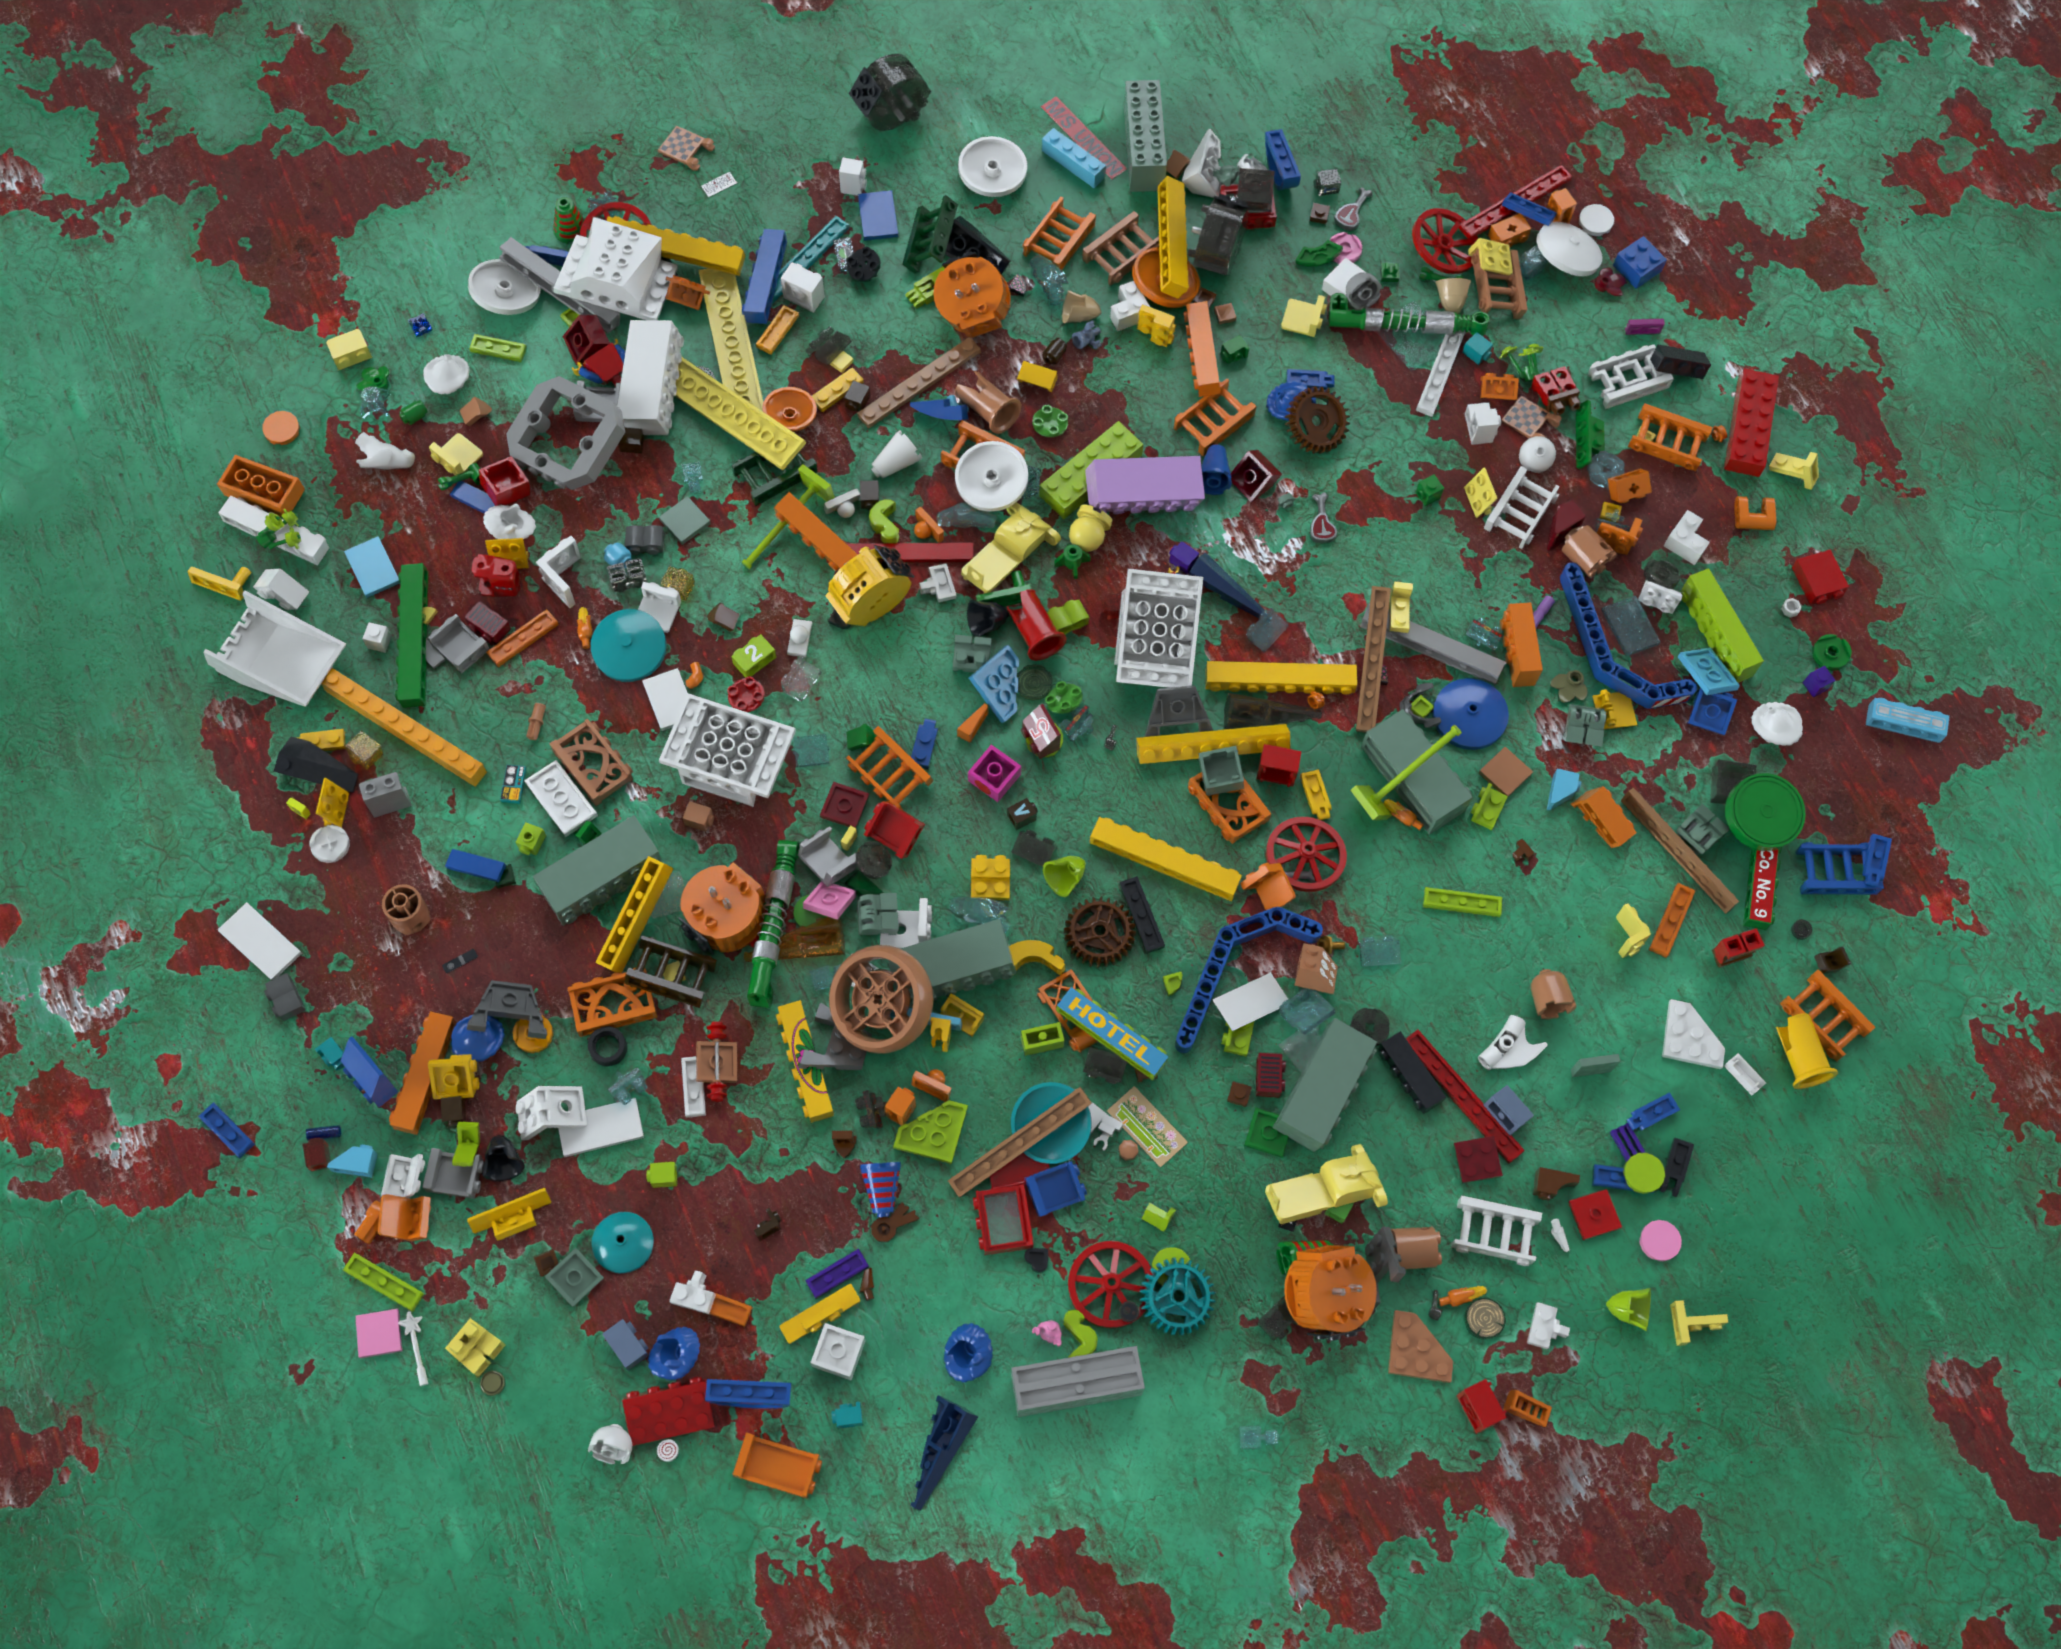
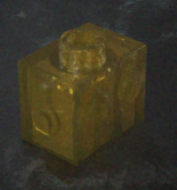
(679, 580)
(364, 750)

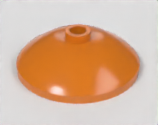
(791, 407)

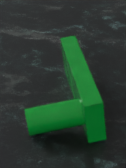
(1007, 596)

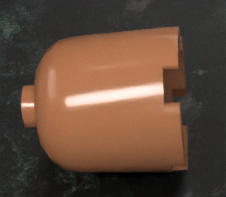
(1552, 994)

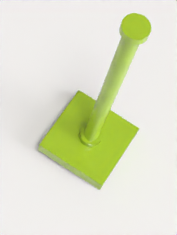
(815, 485)
(1372, 801)

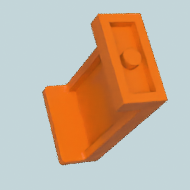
(777, 1466)

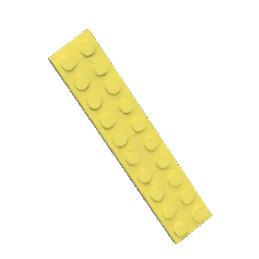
(731, 335)
(736, 415)

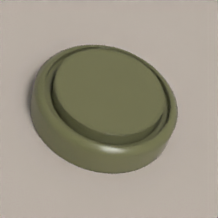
(492, 1383)

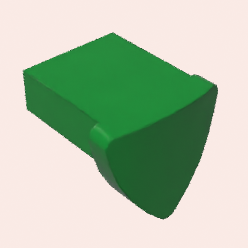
(860, 737)

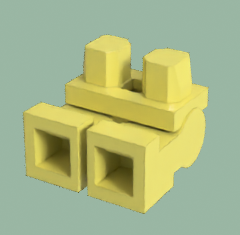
(473, 1345)

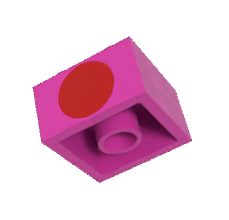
(994, 773)

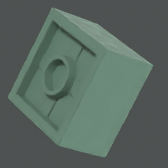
(1221, 770)

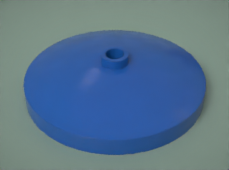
(1475, 709)

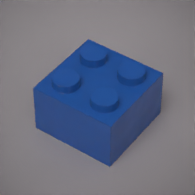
(1639, 262)

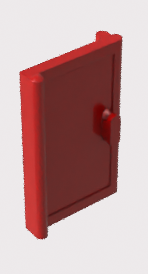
(1015, 1172)

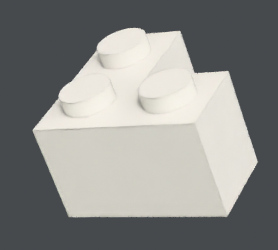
(1127, 311)
(1482, 423)
(1685, 541)
(282, 587)

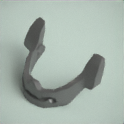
(1404, 704)

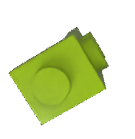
(468, 1144)

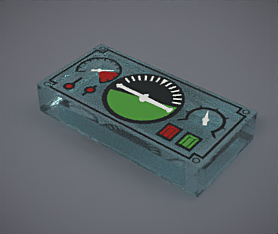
(843, 250)

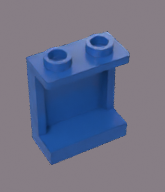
(1055, 1188)

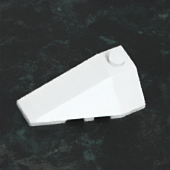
(1199, 172)

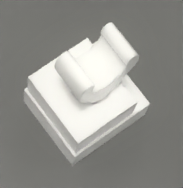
(1107, 1126)

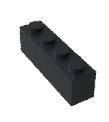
(1411, 1072)

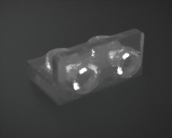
(800, 679)

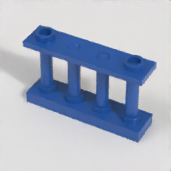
(1831, 885)

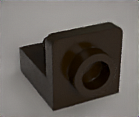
(766, 1227)

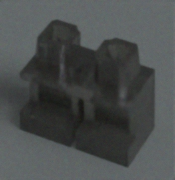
(624, 580)

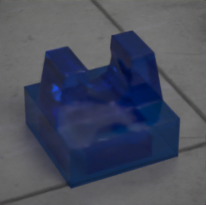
(420, 325)

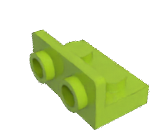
(1489, 807)
(1238, 1040)

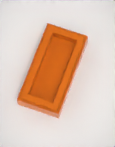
(730, 1310)

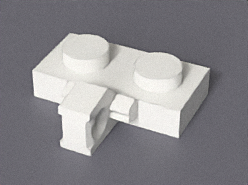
(939, 583)
(693, 1294)
(1545, 1326)

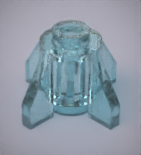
(373, 400)

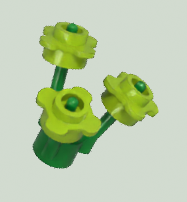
(274, 523)

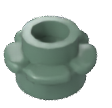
(1286, 501)

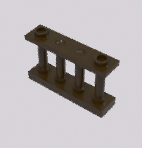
(660, 986)

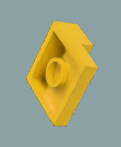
(1158, 324)
(990, 877)
(453, 1077)

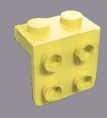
(1493, 256)
(1304, 316)
(348, 349)
(456, 454)
(1635, 928)

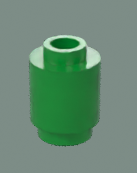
(413, 412)

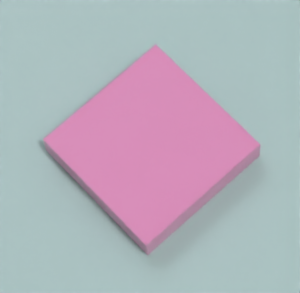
(829, 900)
(378, 1333)

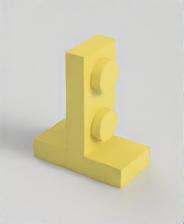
(1797, 467)
(1400, 607)
(1682, 1323)

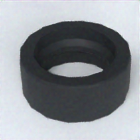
(606, 1031)

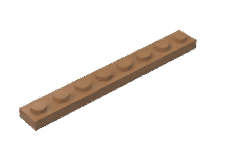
(919, 382)
(1373, 658)
(1679, 850)
(1019, 1142)

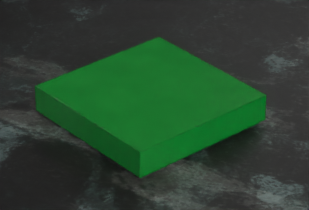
(1262, 1135)

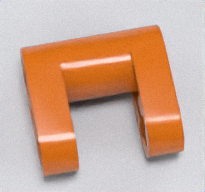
(1762, 521)

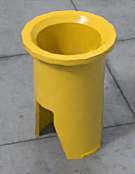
(1805, 1052)

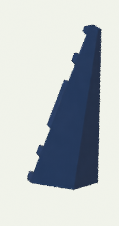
(1222, 583)
(948, 1433)

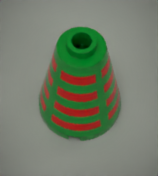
(567, 220)
(1288, 1250)

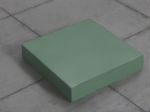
(684, 520)
(1595, 1065)
(574, 1277)

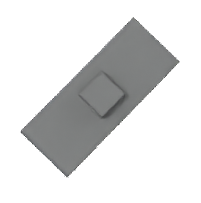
(433, 657)

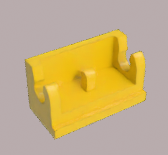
(1037, 375)
(970, 1016)
(941, 1030)

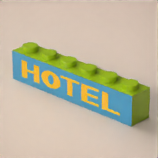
(1112, 1033)

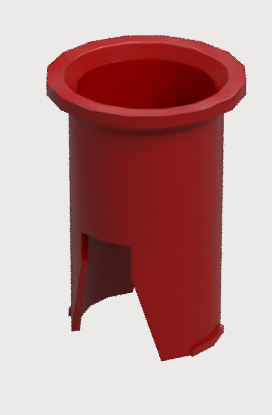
(1037, 627)

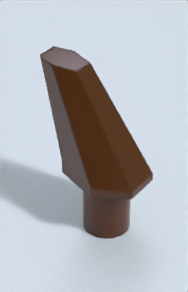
(867, 1284)

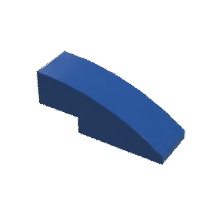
(941, 409)

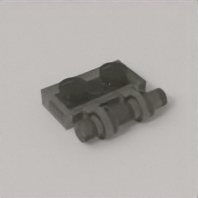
(832, 348)

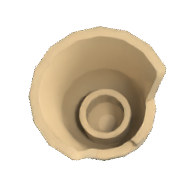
(1453, 293)
(1079, 308)

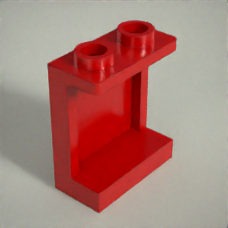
(894, 828)

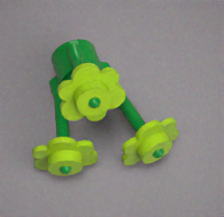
(1529, 371)

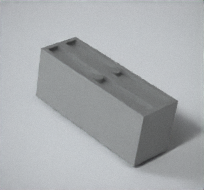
(1077, 1381)

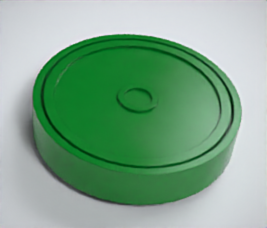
(1765, 812)

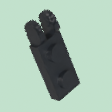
(1677, 1164)

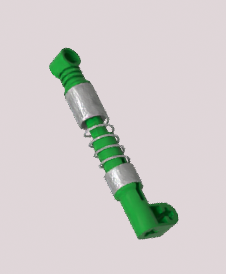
(1376, 319)
(767, 947)

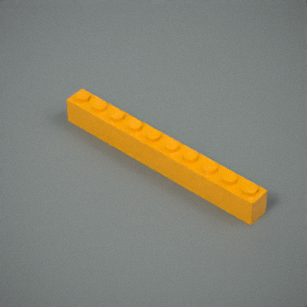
(404, 727)

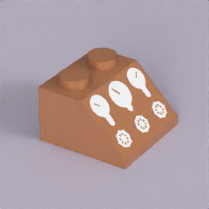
(1316, 969)

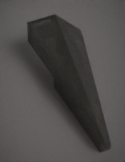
(1248, 711)

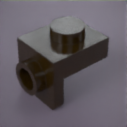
(1832, 961)

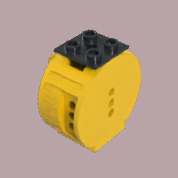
(869, 585)

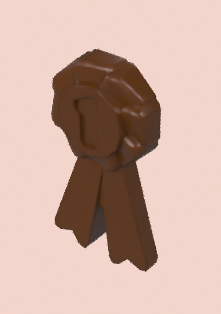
(885, 1228)

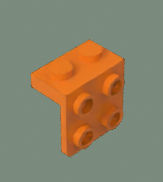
(1618, 538)
(1271, 885)
(404, 1217)

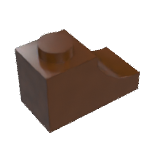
(1549, 1181)

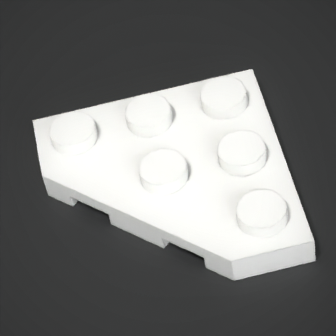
(1690, 1038)

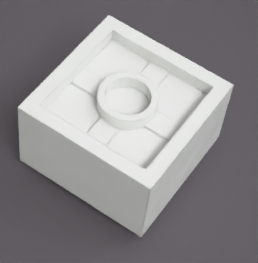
(802, 287)
(838, 1351)

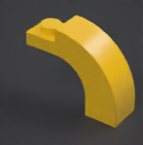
(1036, 951)

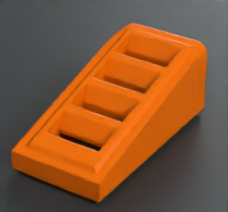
(972, 724)
(1515, 1402)

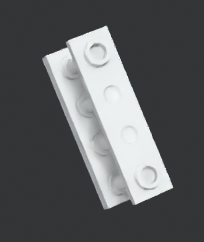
(1512, 493)
(1509, 1215)

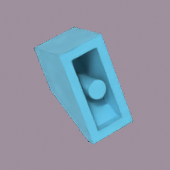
(1563, 787)
(355, 1161)

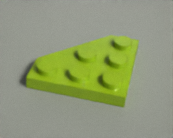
(934, 1132)

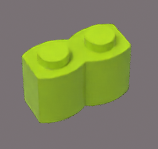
(1069, 617)

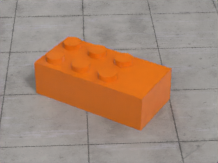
(261, 485)
(1521, 644)

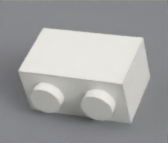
(852, 176)

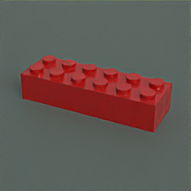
(1751, 422)

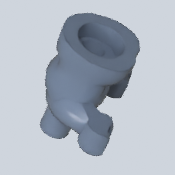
(1087, 336)

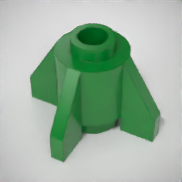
(1072, 558)

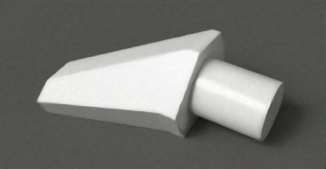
(1559, 1234)

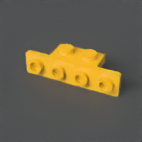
(511, 1216)
(820, 1313)

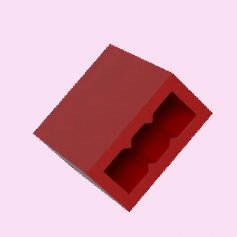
(1820, 577)

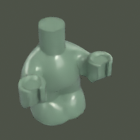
(1226, 174)

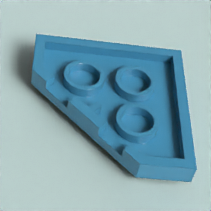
(999, 683)

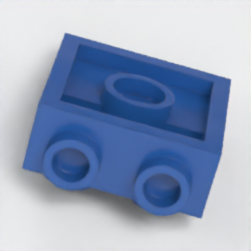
(1712, 711)

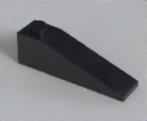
(967, 238)
(308, 762)

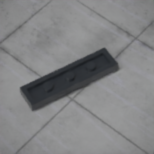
(1142, 915)

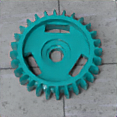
(1163, 1303)

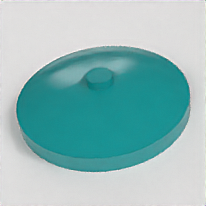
(628, 645)
(1065, 1140)

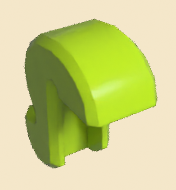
(881, 524)
(1084, 1334)

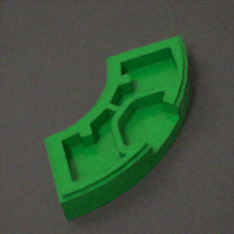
(1320, 255)

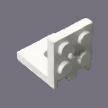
(557, 561)
(916, 927)
(543, 1110)

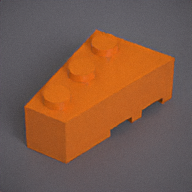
(1606, 816)

